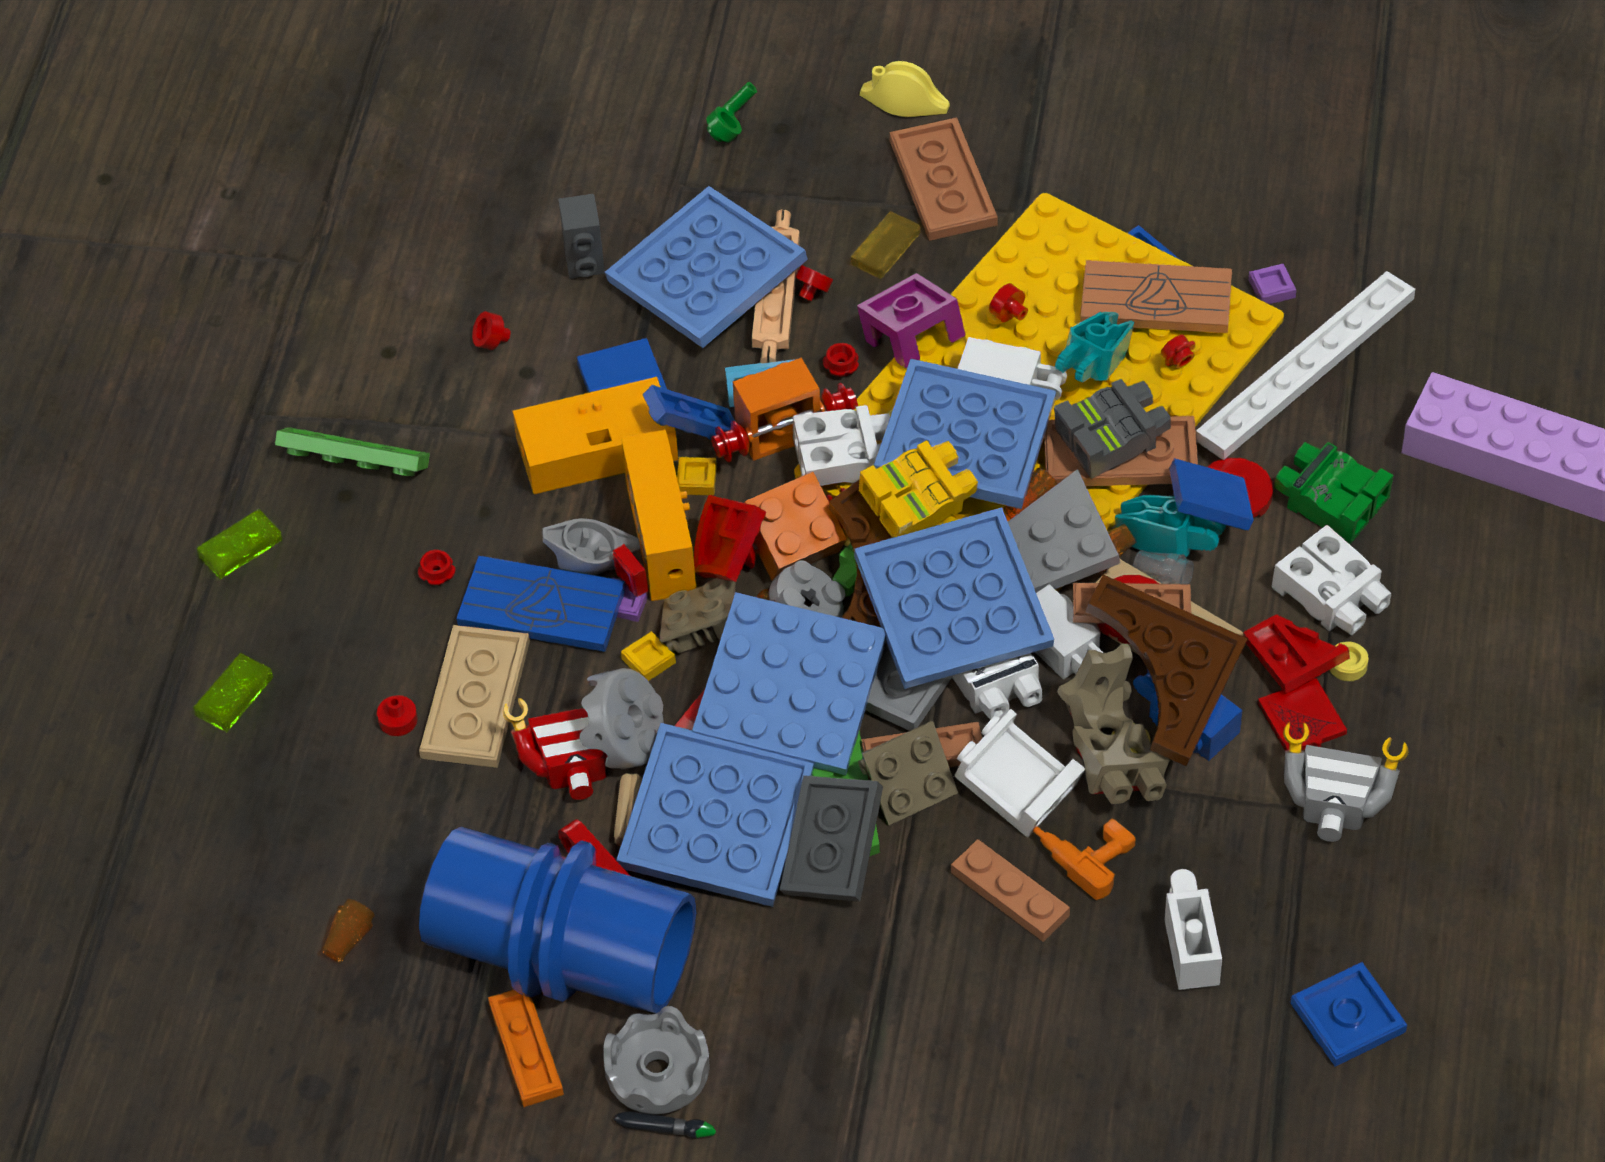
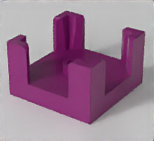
(907, 311)

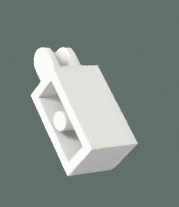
(1011, 364)
(1071, 638)
(1192, 933)

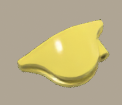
(904, 91)

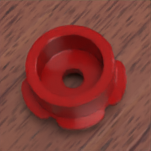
(1178, 351)
(841, 360)
(433, 561)

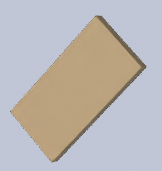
(474, 685)

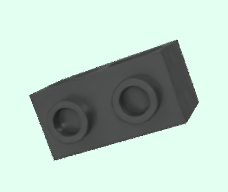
(581, 236)

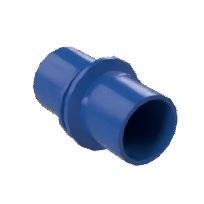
(557, 920)

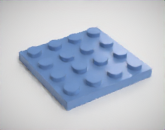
(706, 266)
(986, 419)
(953, 598)
(790, 682)
(714, 815)

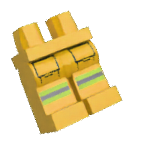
(917, 488)

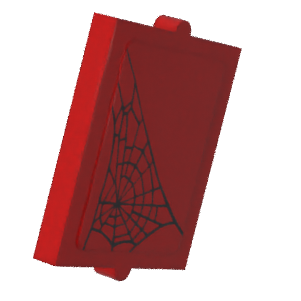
(1303, 705)

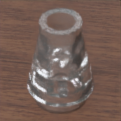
(1165, 567)

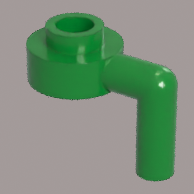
(722, 122)

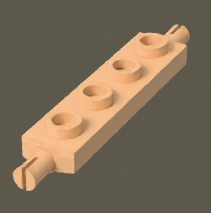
(775, 309)

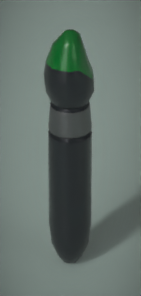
(692, 1128)

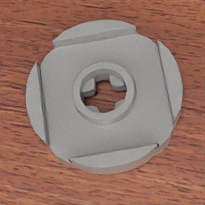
(811, 582)

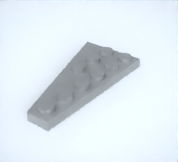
(1063, 536)

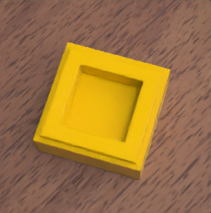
(697, 475)
(648, 656)

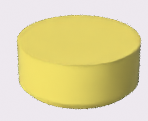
(1355, 666)

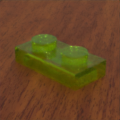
(239, 544)
(233, 692)

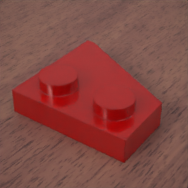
(1292, 652)

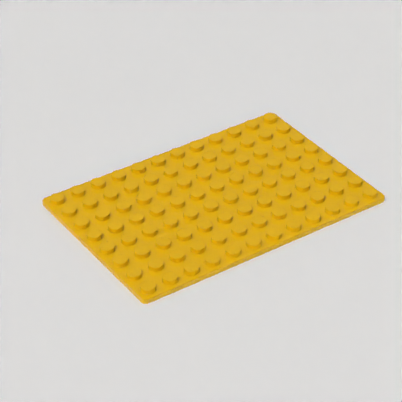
(1047, 261)

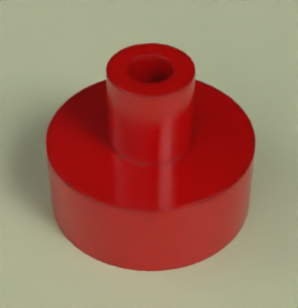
(812, 281)
(1008, 303)
(489, 331)
(397, 715)

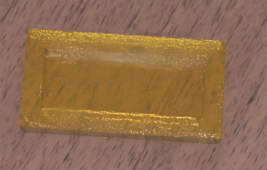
(885, 244)

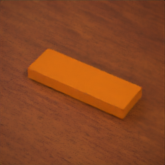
(525, 1047)

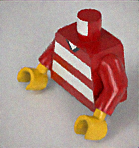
(554, 750)

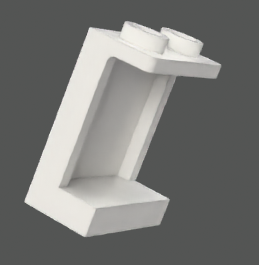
(1015, 774)

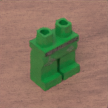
(1334, 489)

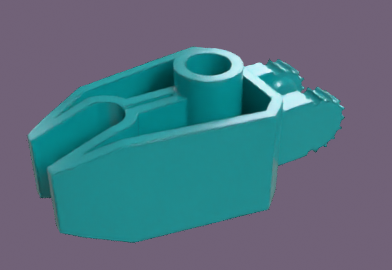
(1096, 347)
(1163, 529)

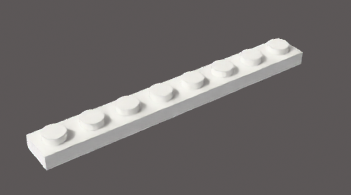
(1304, 365)

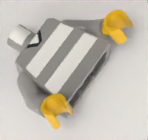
(1338, 785)

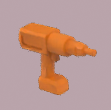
(1088, 866)

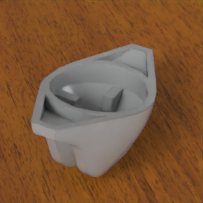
(586, 545)

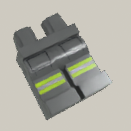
(1111, 426)

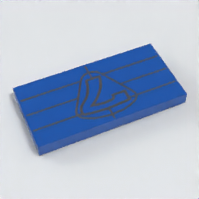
(542, 602)

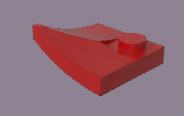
(725, 537)

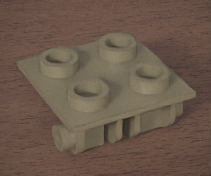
(693, 610)
(910, 771)

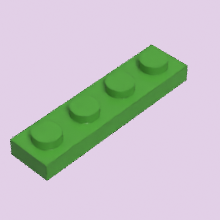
(337, 448)

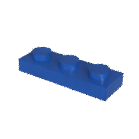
(686, 412)

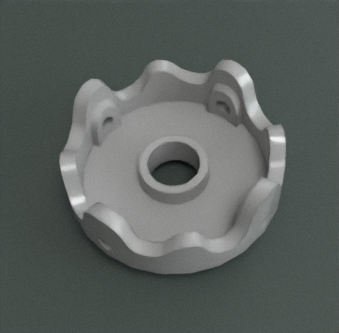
(610, 728)
(651, 1038)

